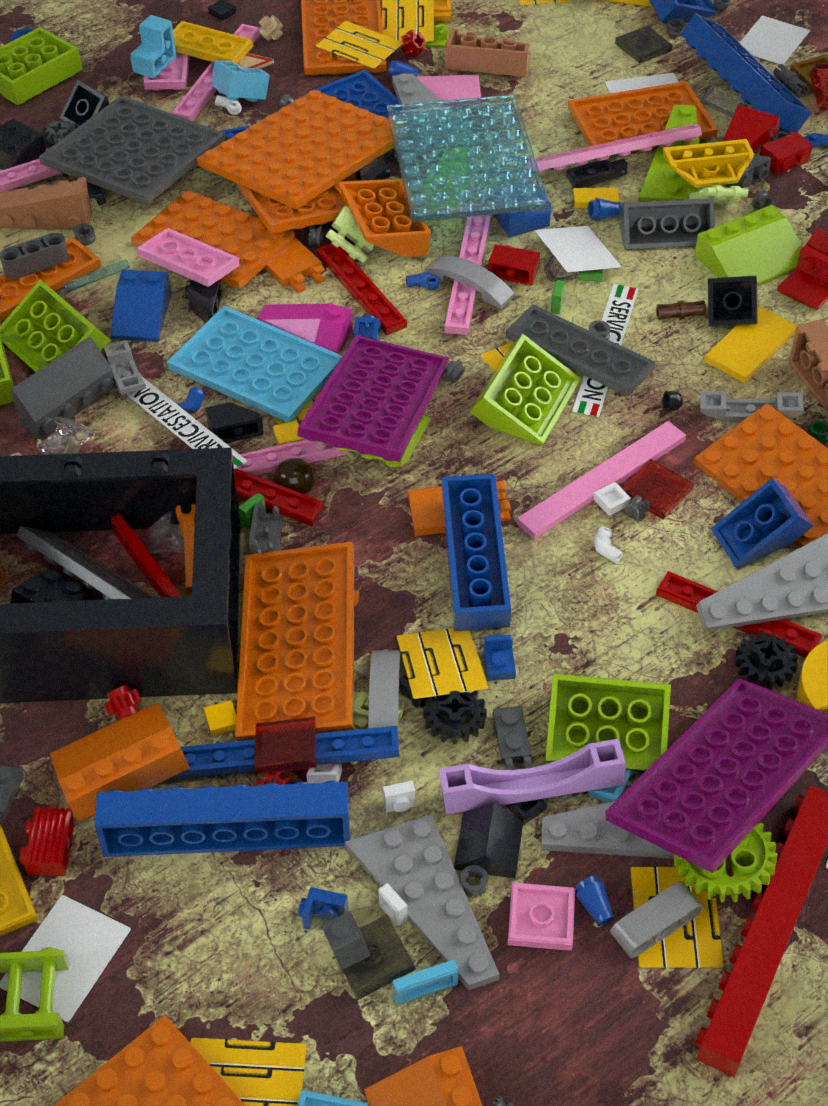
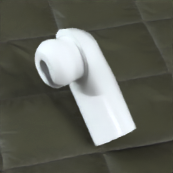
(232, 106)
(603, 545)

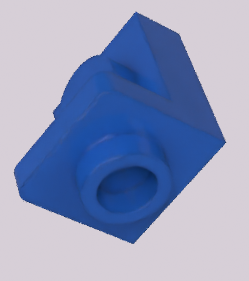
(367, 326)
(499, 657)
(323, 903)

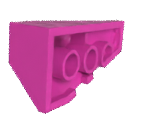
(317, 323)

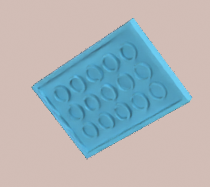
(255, 363)

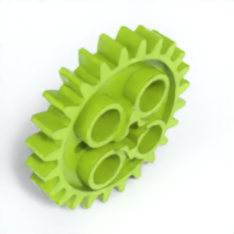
(754, 851)

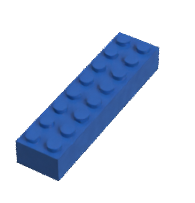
(744, 73)
(222, 819)

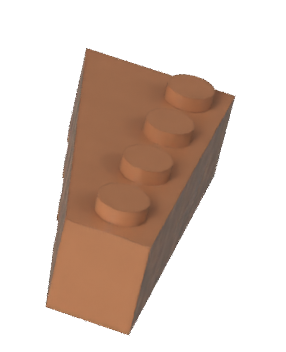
(486, 55)
(47, 206)
(810, 358)

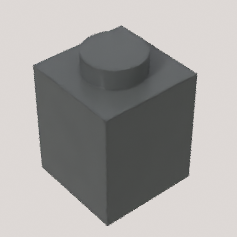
(345, 940)

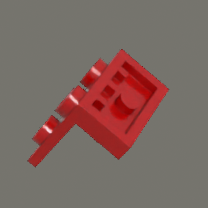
(809, 280)

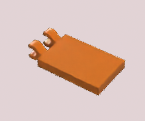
(294, 264)
(428, 510)
(187, 529)

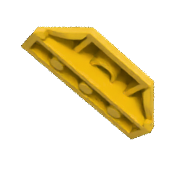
(710, 162)

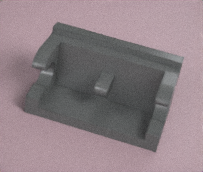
(265, 530)

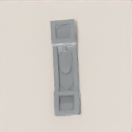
(473, 275)
(124, 368)
(736, 410)
(384, 688)

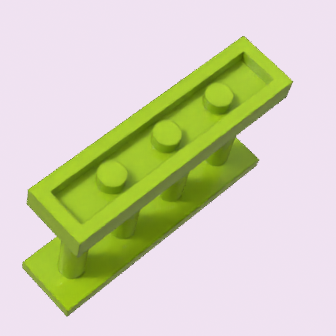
(45, 1022)

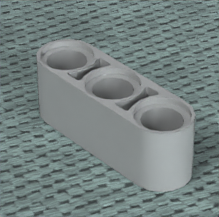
(656, 919)

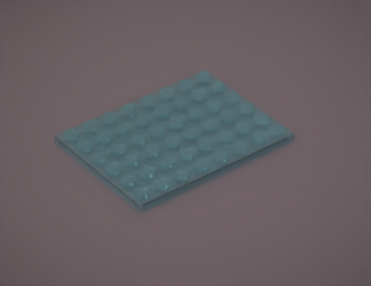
(465, 158)

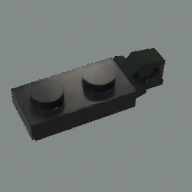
(596, 172)

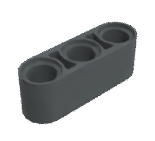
(34, 255)

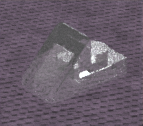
(64, 427)
(164, 536)

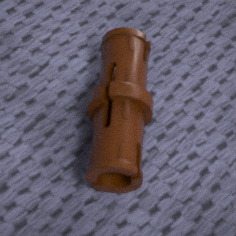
(681, 310)

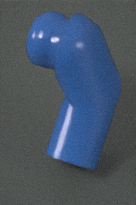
(424, 279)
(193, 400)

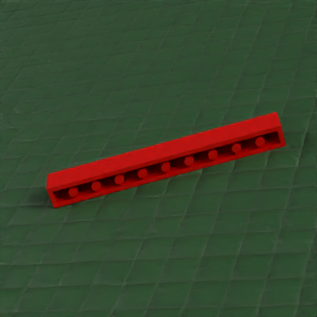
(765, 936)

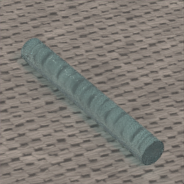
(95, 276)

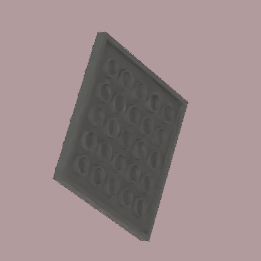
(132, 149)

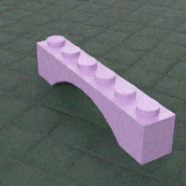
(590, 768)

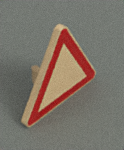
(255, 61)

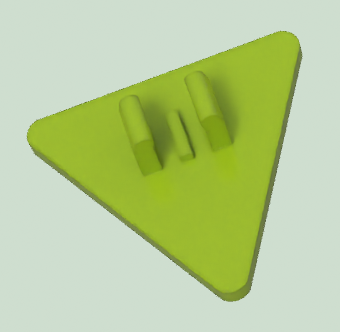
(441, 36)

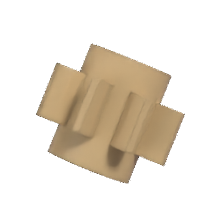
(270, 27)

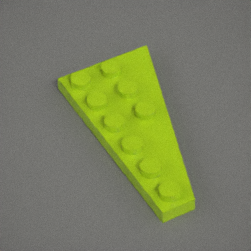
(661, 180)

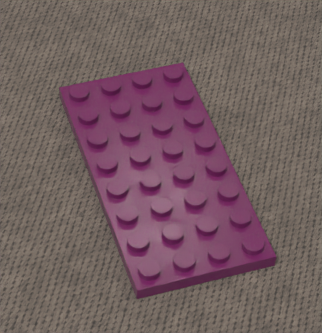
(374, 398)
(723, 774)

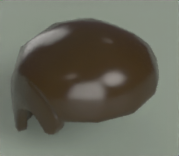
(295, 475)

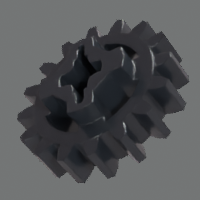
(780, 664)
(455, 715)

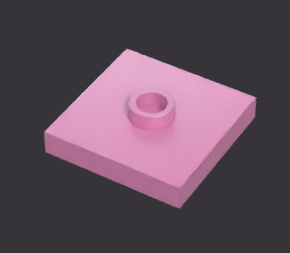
(541, 916)

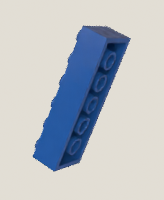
(475, 552)

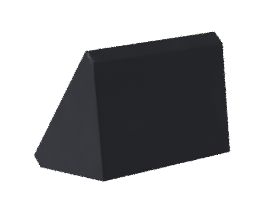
(83, 104)
(732, 301)
(489, 840)

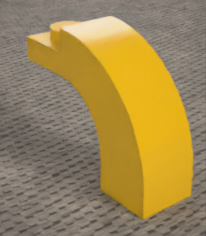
(813, 680)

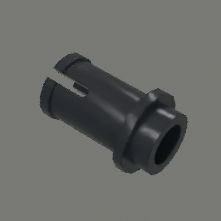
(405, 690)

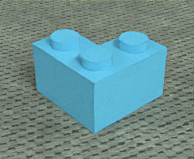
(156, 48)
(239, 81)

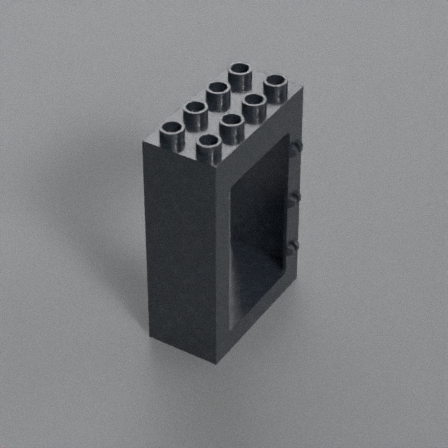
(138, 642)

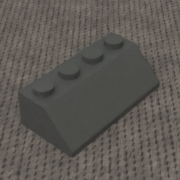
(665, 222)
(62, 388)

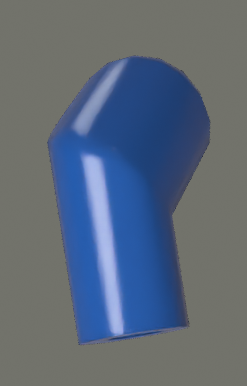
(817, 139)

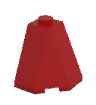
(753, 126)

